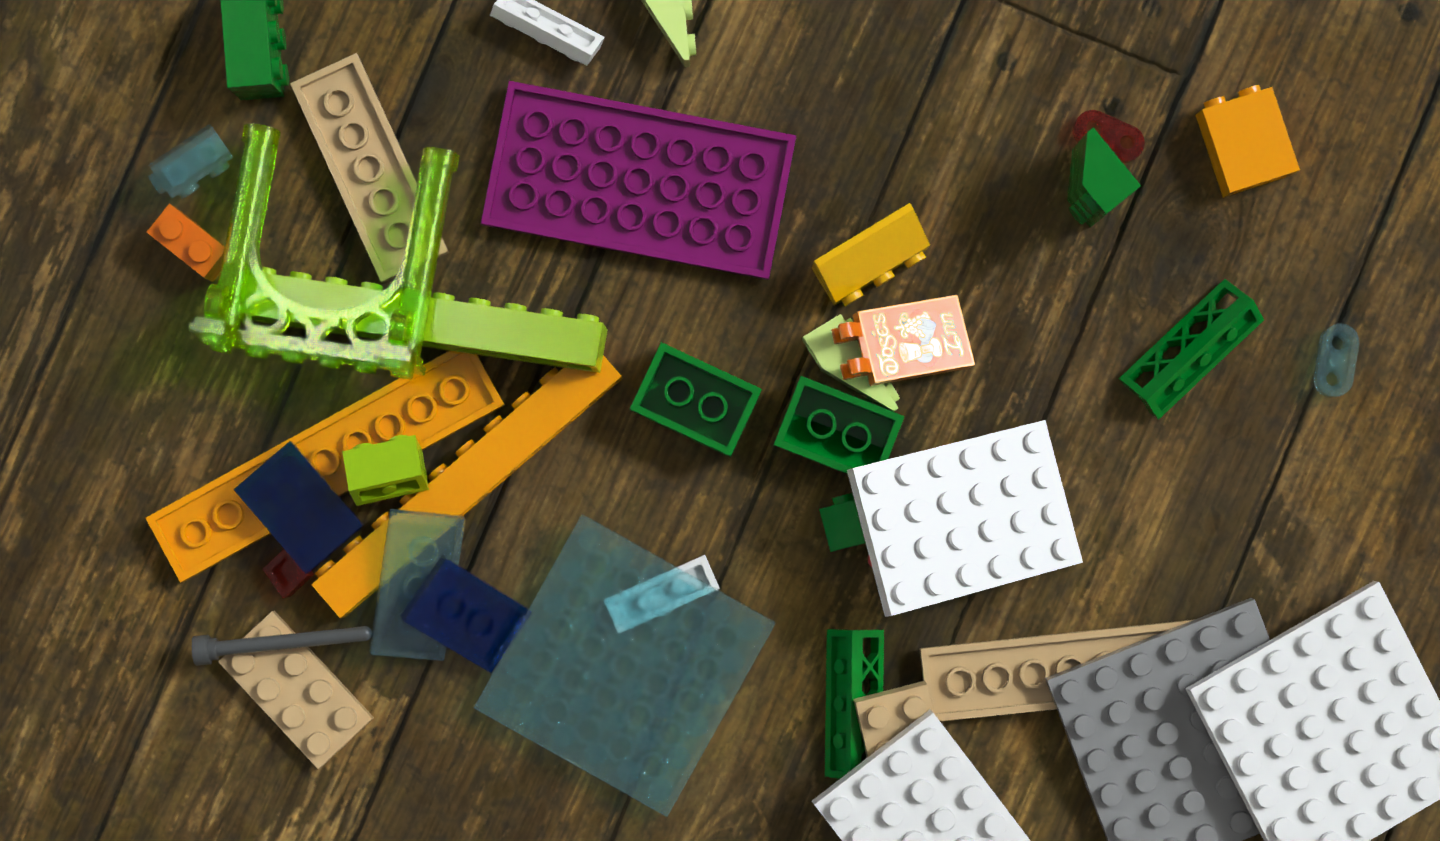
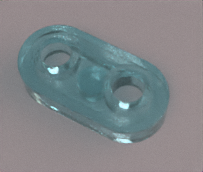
(1339, 362)

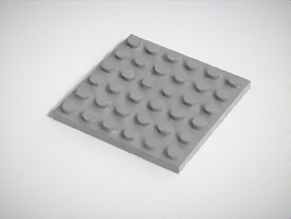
(1143, 739)

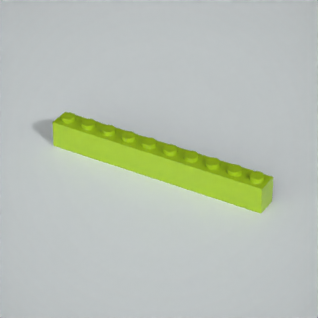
(452, 324)

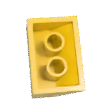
(872, 256)

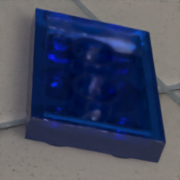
(299, 507)
(465, 614)

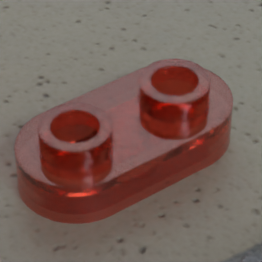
(1111, 131)

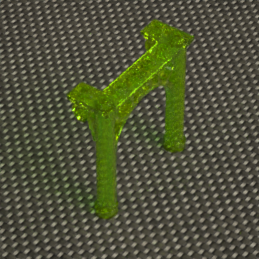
(404, 334)

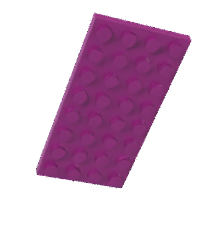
(638, 180)

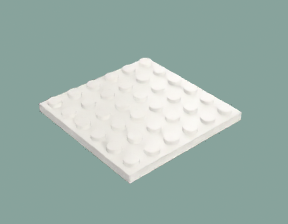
(1328, 725)

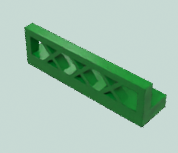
(1198, 351)
(844, 676)

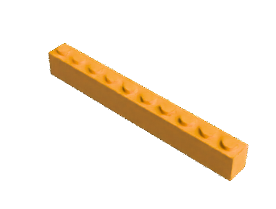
(472, 476)

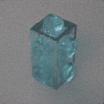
(190, 162)

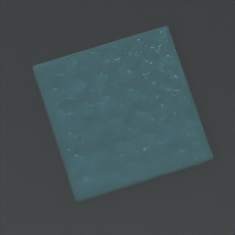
(624, 665)

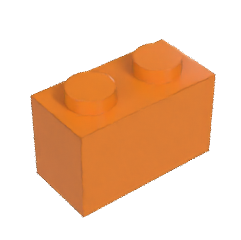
(188, 242)

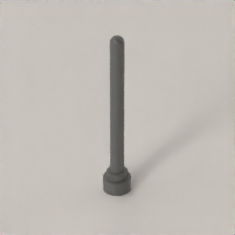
(209, 649)

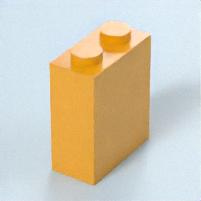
(1247, 140)

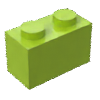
(385, 469)

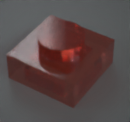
(286, 574)

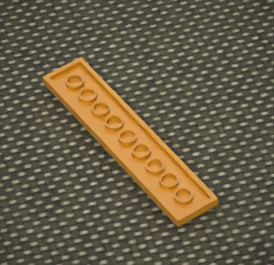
(432, 406)

